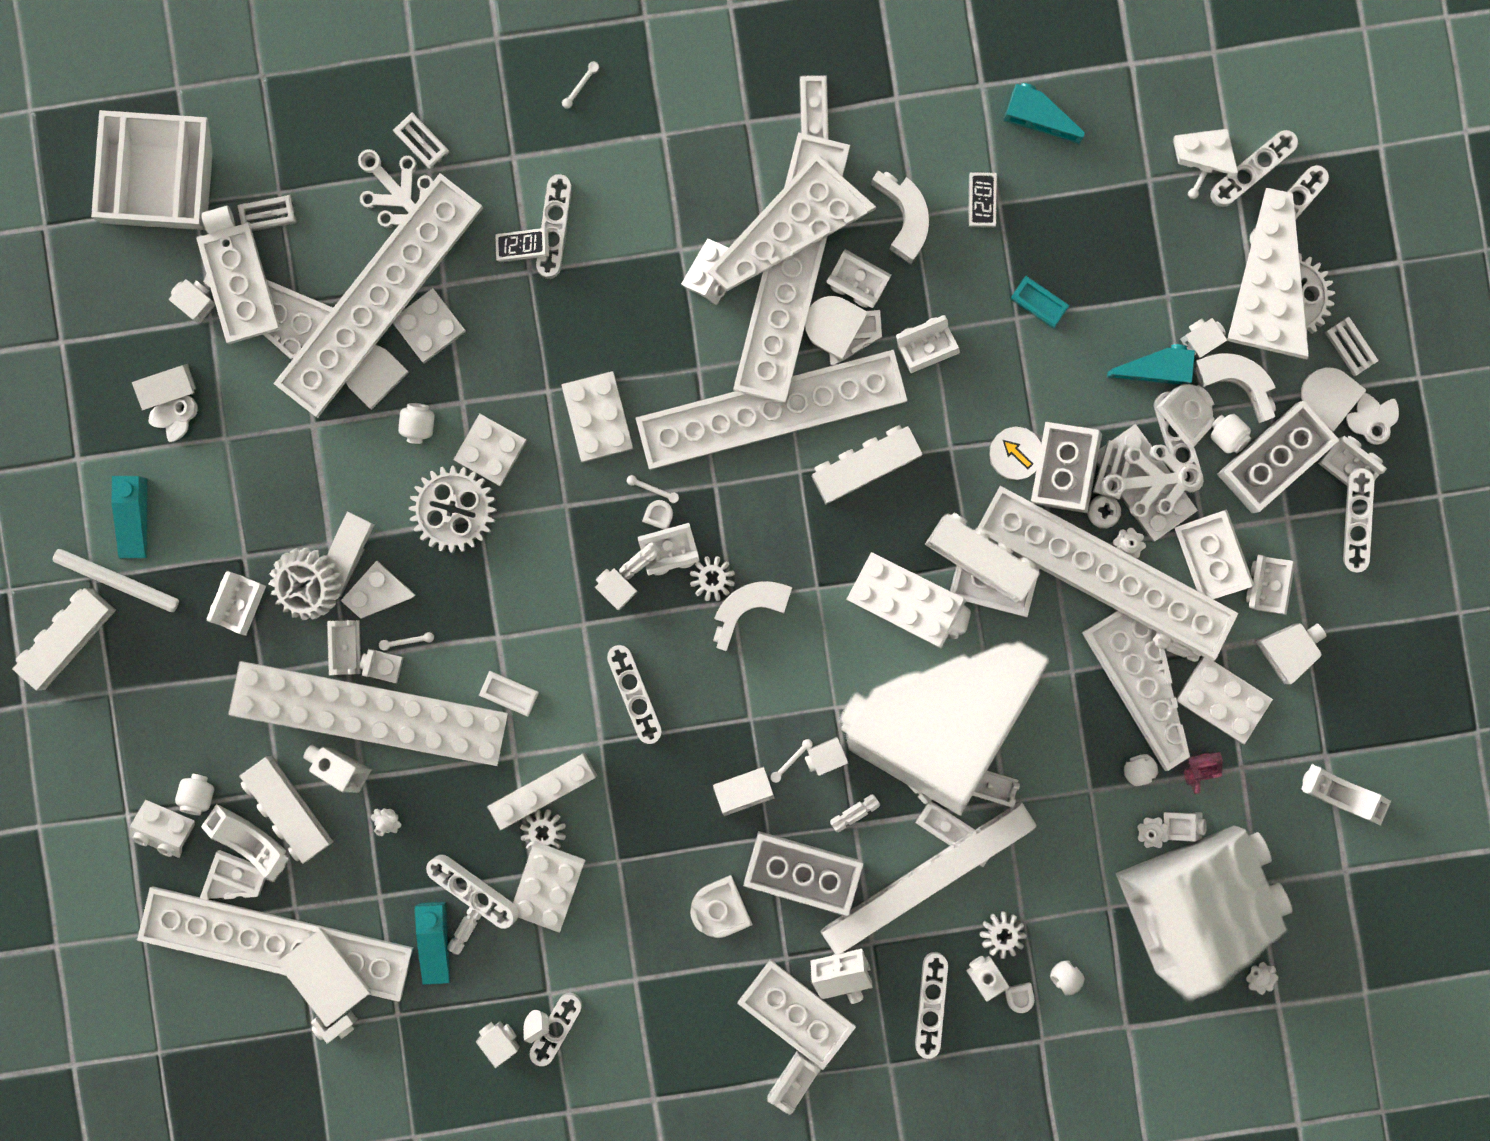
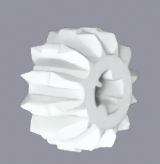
(703, 578)
(543, 821)
(1009, 941)

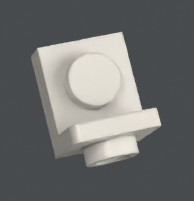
(381, 665)
(1185, 826)

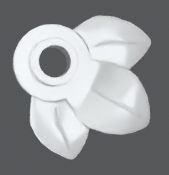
(1371, 415)
(172, 418)

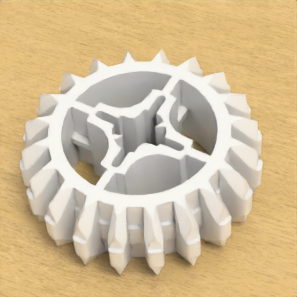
(314, 600)

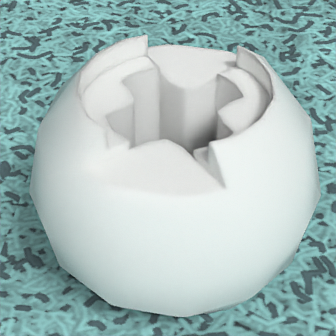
(1096, 517)
(1140, 770)
(1067, 977)

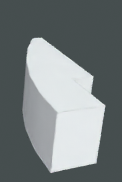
(348, 547)

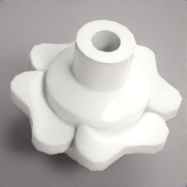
(1130, 542)
(385, 821)
(1153, 832)
(1262, 978)

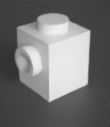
(192, 300)
(1204, 337)
(615, 588)
(826, 757)
(987, 977)
(497, 1042)

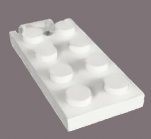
(236, 277)

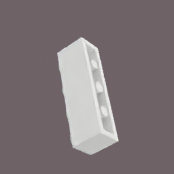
(867, 464)
(63, 639)
(542, 791)
(286, 809)

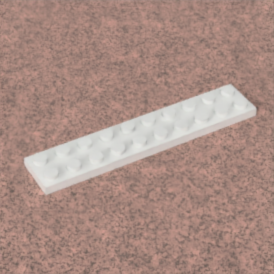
(378, 295)
(785, 296)
(745, 419)
(1108, 574)
(367, 713)
(264, 939)

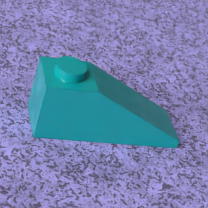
(1037, 112)
(1166, 366)
(130, 515)
(432, 942)

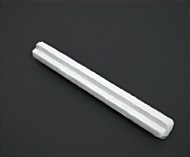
(115, 580)

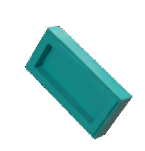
(1039, 302)

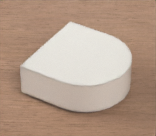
(658, 514)
(1020, 997)
(535, 1026)

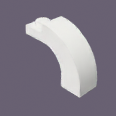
(914, 212)
(1243, 373)
(754, 595)
(1345, 795)
(247, 840)

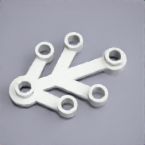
(400, 196)
(1155, 480)

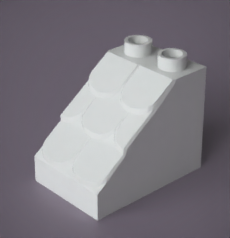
(944, 723)
(1206, 908)

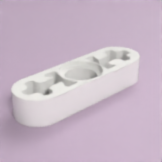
(572, 1015)

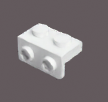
(697, 277)
(858, 279)
(927, 344)
(1347, 456)
(675, 546)
(1271, 584)
(236, 602)
(161, 829)

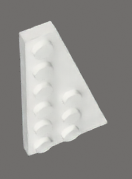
(803, 213)
(1271, 296)
(296, 316)
(1142, 681)

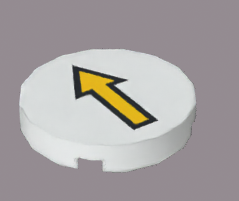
(1015, 453)

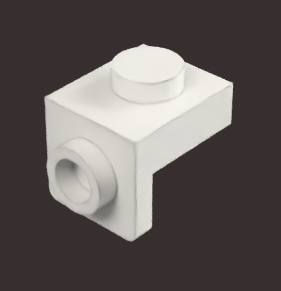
(340, 1028)

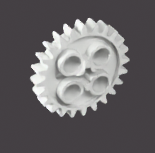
(1314, 281)
(459, 486)

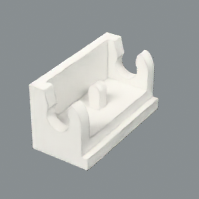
(164, 387)
(344, 647)
(997, 789)
(743, 791)
(841, 974)
(793, 1083)

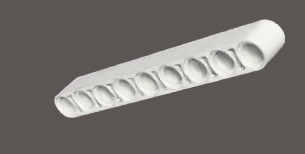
(928, 878)

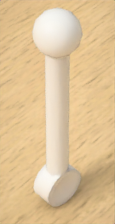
(593, 68)
(1193, 193)
(673, 497)
(385, 644)
(806, 744)

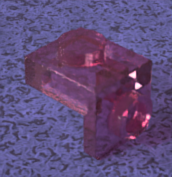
(1203, 768)

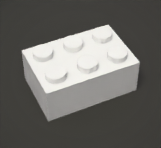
(1066, 467)

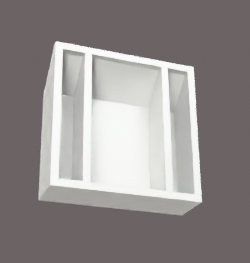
(152, 170)

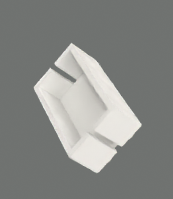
(982, 558)

